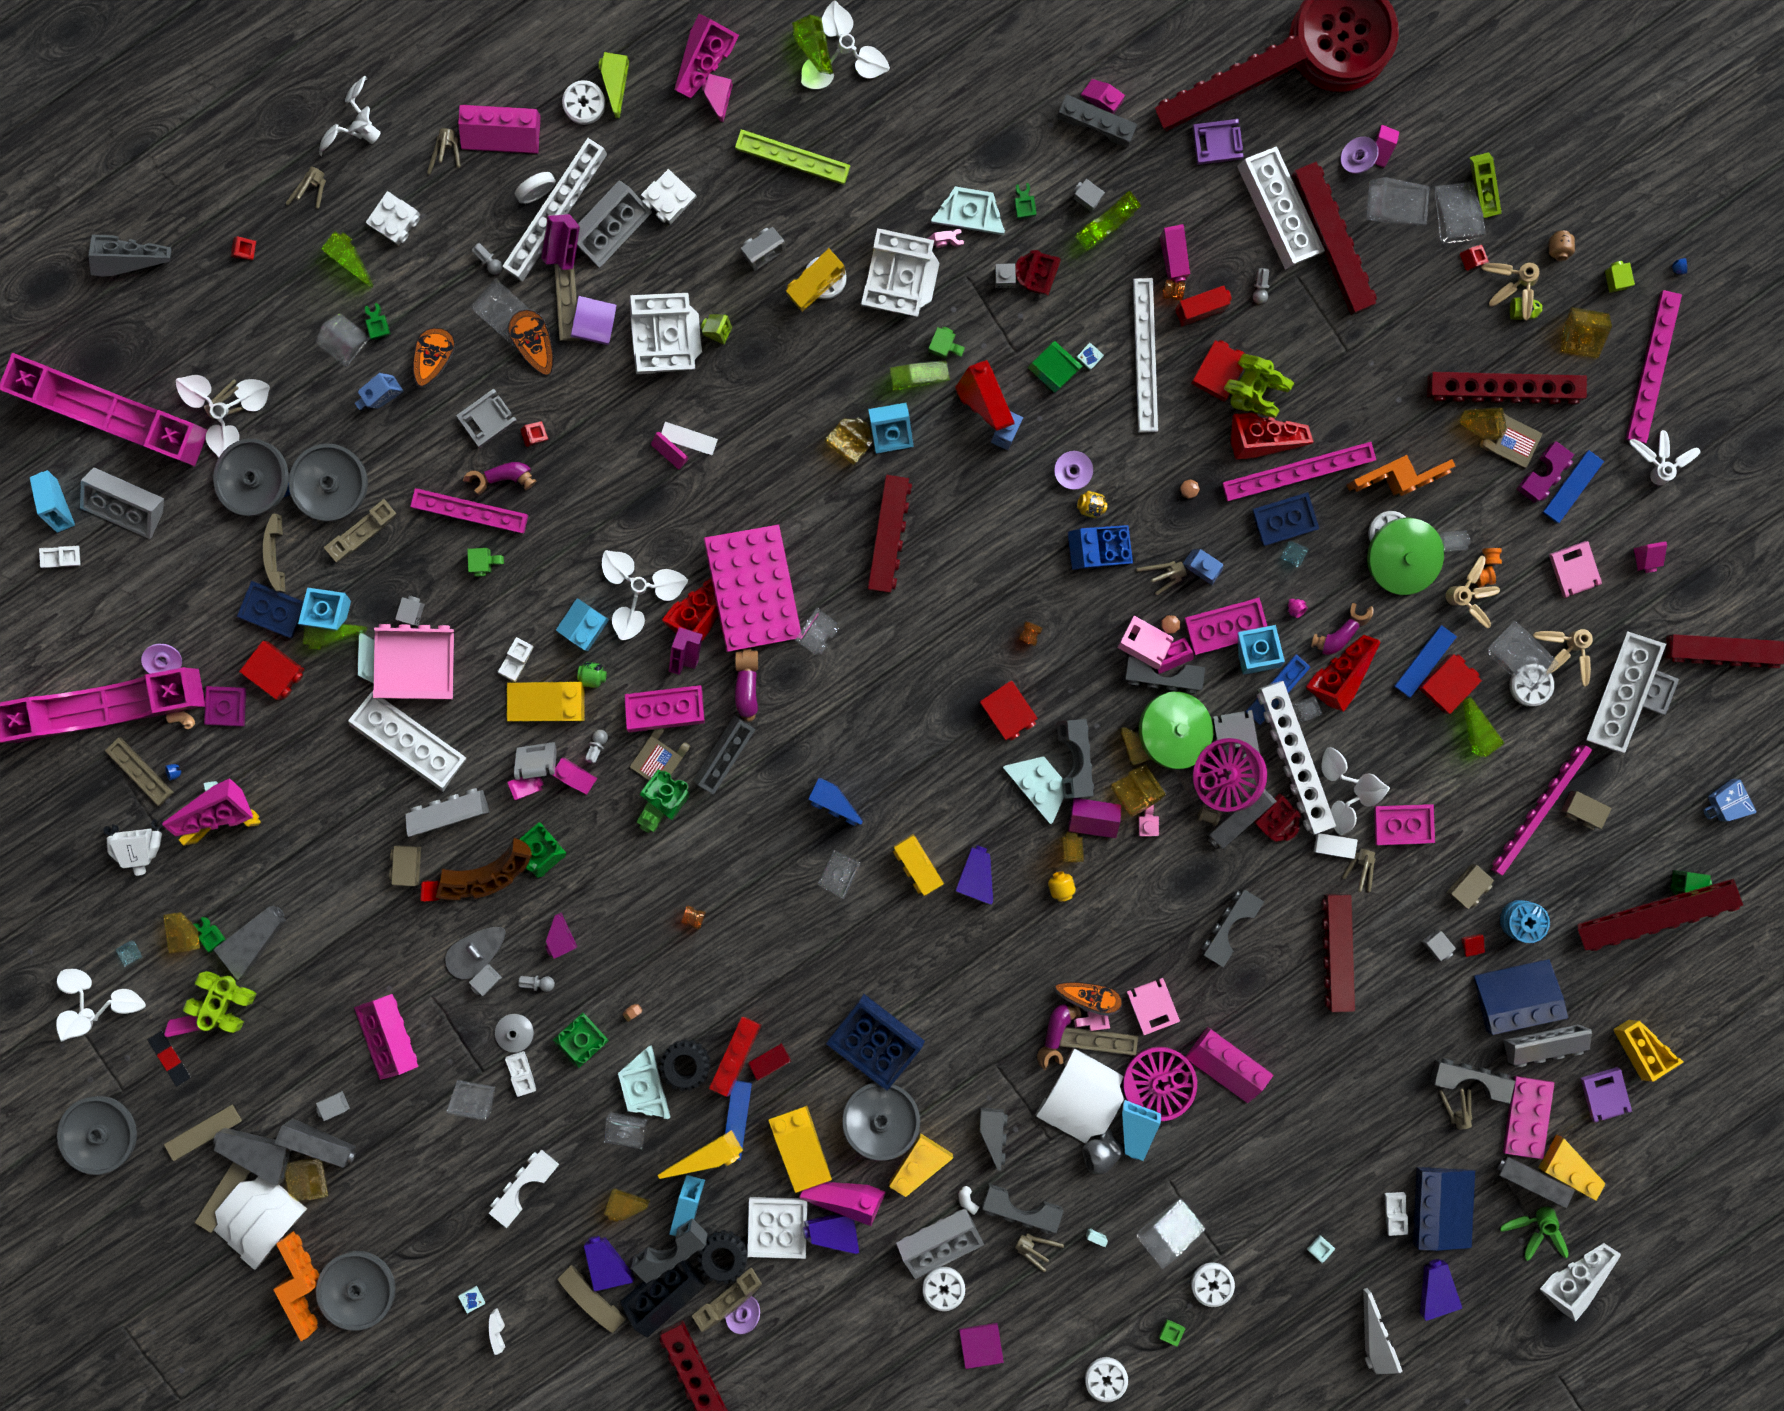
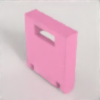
(1575, 573)
(1149, 645)
(1152, 1003)

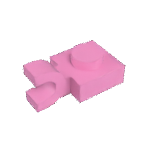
(941, 238)
(1148, 823)
(1094, 1021)

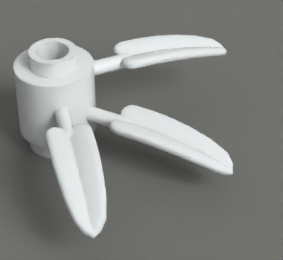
(1665, 471)

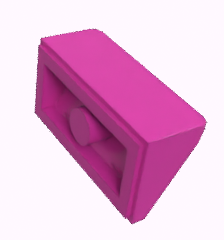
(669, 450)
(1178, 654)
(182, 1025)

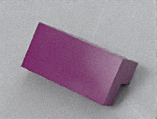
(560, 241)
(685, 650)
(1095, 817)

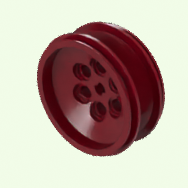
(1376, 44)

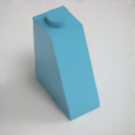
(50, 501)
(1139, 1129)
(687, 1202)

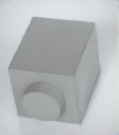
(1088, 194)
(1005, 276)
(410, 610)
(1439, 945)
(485, 980)
(332, 1106)

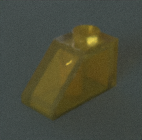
(1485, 422)
(1133, 746)
(1071, 848)
(180, 933)
(624, 1205)

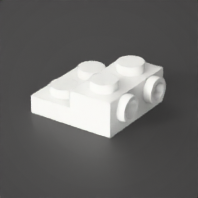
(668, 197)
(393, 218)

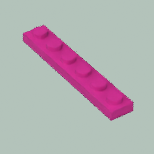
(469, 510)

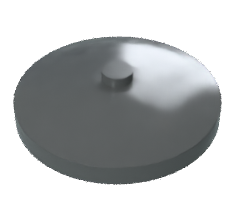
(251, 477)
(328, 482)
(881, 1122)
(97, 1135)
(355, 1290)

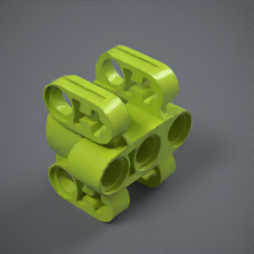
(1257, 377)
(215, 986)

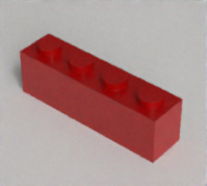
(735, 1056)

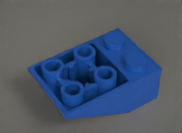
(1100, 547)
(830, 796)

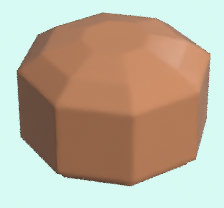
(1189, 489)
(1170, 624)
(632, 1011)

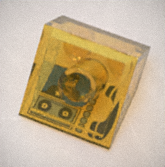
(1585, 332)

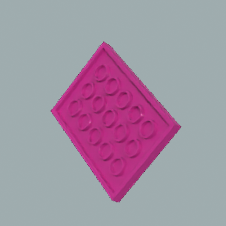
(752, 588)

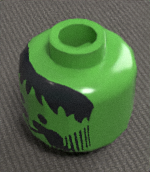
(591, 674)

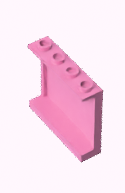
(413, 662)

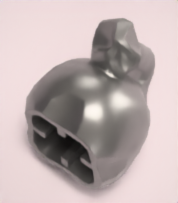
(1102, 1153)

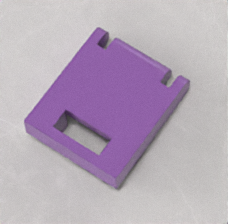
(1221, 141)
(1606, 1099)

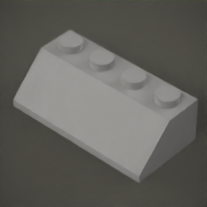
(611, 223)
(121, 502)
(446, 813)
(1548, 1044)
(939, 1243)

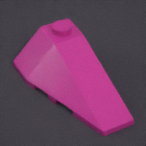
(704, 51)
(215, 807)
(850, 1200)

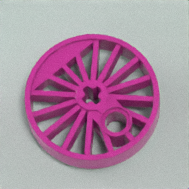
(1235, 766)
(1165, 1076)

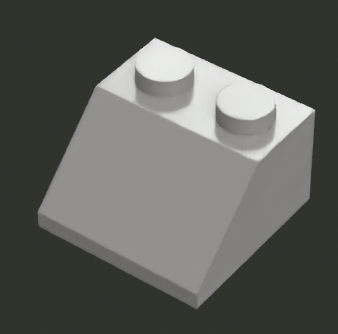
(763, 248)

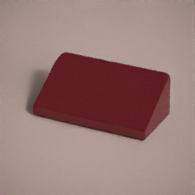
(769, 1061)

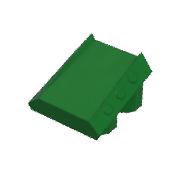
(1055, 367)
(666, 793)
(544, 849)
(580, 1040)

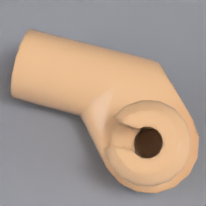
(182, 717)

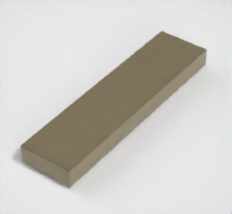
(566, 301)
(139, 771)
(1099, 1041)
(202, 1132)
(232, 1178)

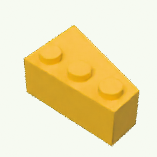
(816, 280)
(917, 865)
(1645, 1051)
(919, 1165)
(1570, 1168)

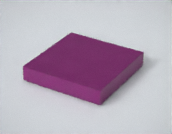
(225, 706)
(981, 1345)

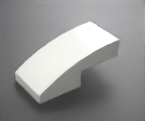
(59, 557)
(515, 660)
(1335, 845)
(521, 1073)
(1396, 1213)
(495, 1326)

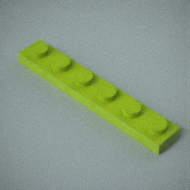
(792, 157)

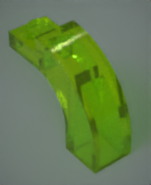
(1109, 222)

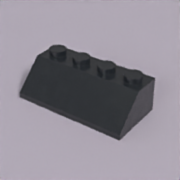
(661, 1298)

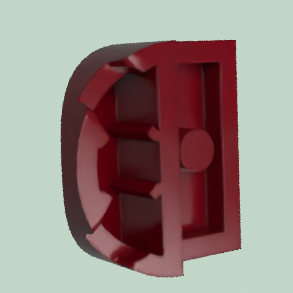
(1037, 271)
(1280, 820)

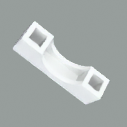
(539, 1170)

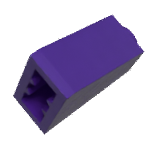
(976, 876)
(832, 1232)
(606, 1265)
(1438, 1291)

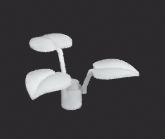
(840, 23)
(360, 124)
(194, 392)
(667, 583)
(1367, 788)
(70, 1023)

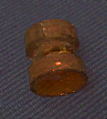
(1178, 291)
(1030, 633)
(693, 917)

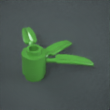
(1548, 1224)

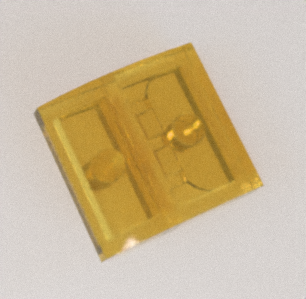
(1138, 790)
(306, 1179)

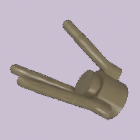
(445, 140)
(313, 177)
(221, 397)
(1175, 572)
(1366, 859)
(1463, 1117)
(1025, 1247)

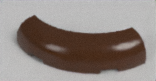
(486, 879)

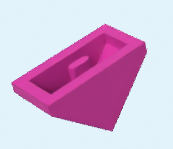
(1386, 142)

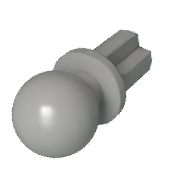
(493, 265)
(1260, 295)
(599, 737)
(546, 983)

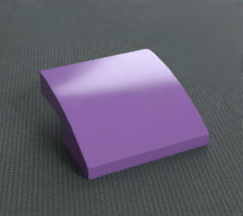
(593, 320)

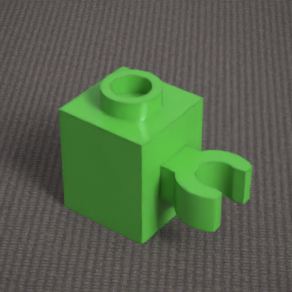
(943, 343)
(480, 561)
(650, 818)

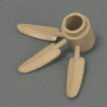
(1509, 289)
(1462, 595)
(1576, 641)

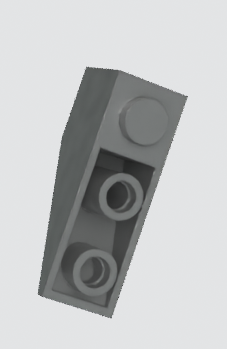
(991, 1128)

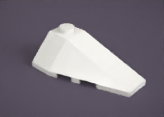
(1579, 1283)
(1379, 1352)

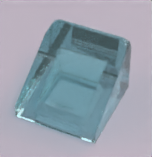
(1294, 553)
(128, 953)

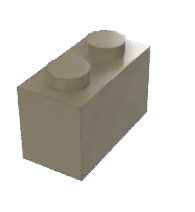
(1586, 810)
(405, 865)
(1470, 886)

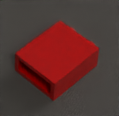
(1203, 305)
(1217, 368)
(272, 670)
(1450, 683)
(1009, 711)

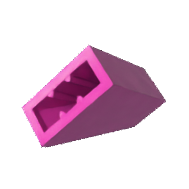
(1175, 253)

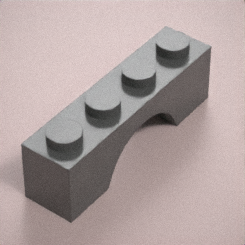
(1112, 126)
(1189, 677)
(1079, 780)
(1218, 946)
(1448, 1075)
(1045, 1217)
(652, 1263)

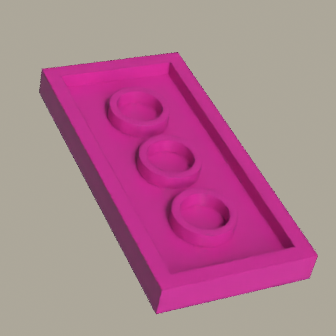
(1220, 626)
(664, 708)
(1528, 1117)

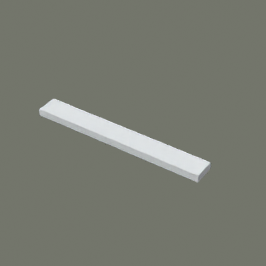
(1145, 355)

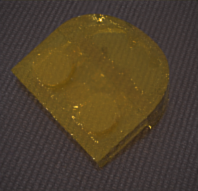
(850, 439)

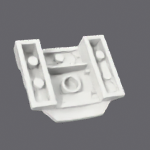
(900, 273)
(664, 333)
(1083, 1097)
(256, 1218)

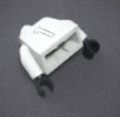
(134, 847)

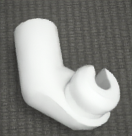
(965, 1200)

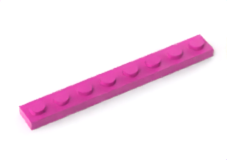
(1653, 366)
(1299, 471)
(1536, 815)

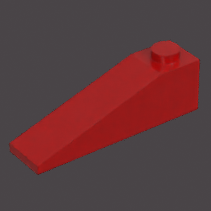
(982, 393)
(1261, 436)
(694, 612)
(1343, 677)

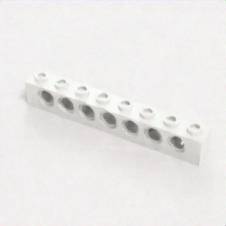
(558, 203)
(1324, 819)

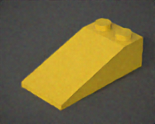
(545, 701)
(800, 1149)
(718, 1152)

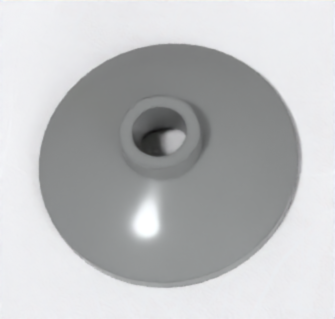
(523, 1030)

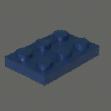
(1285, 519)
(271, 609)

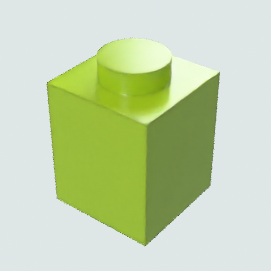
(1619, 277)

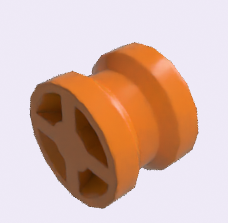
(1492, 556)
(1487, 577)

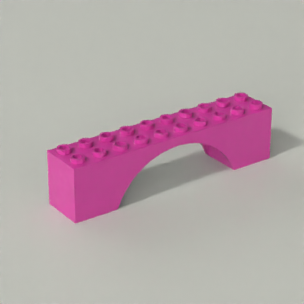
(103, 409)
(101, 706)

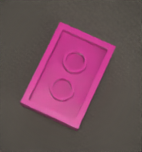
(1404, 824)

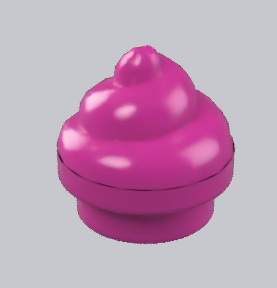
(1297, 607)

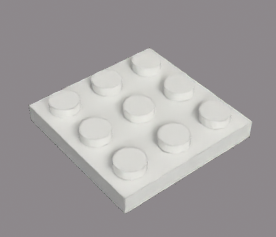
(777, 1227)

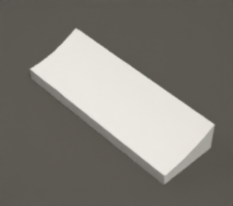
(1280, 207)
(1626, 692)
(407, 741)

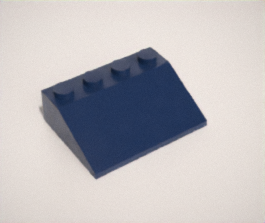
(1520, 997)
(875, 1042)
(1443, 1208)

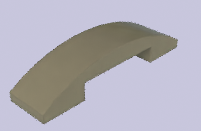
(273, 528)
(361, 532)
(590, 1300)
(728, 1301)

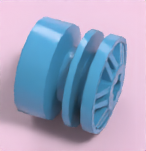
(1514, 918)

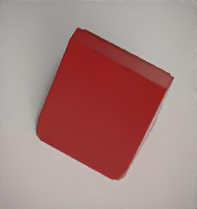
(243, 248)
(1474, 257)
(534, 433)
(428, 890)
(1473, 945)

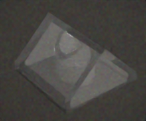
(341, 339)
(839, 874)
(471, 1100)
(625, 1130)

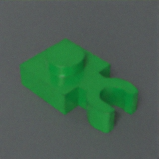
(1025, 204)
(377, 324)
(211, 936)

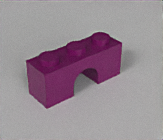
(1556, 459)

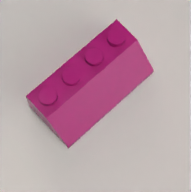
(499, 129)
(386, 1037)
(1229, 1065)

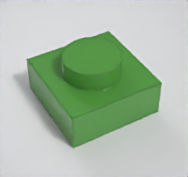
(1171, 1332)

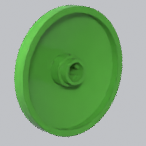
(1405, 556)
(1175, 730)

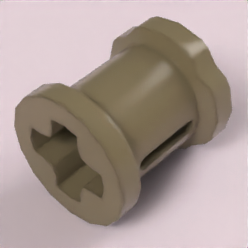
(1209, 815)

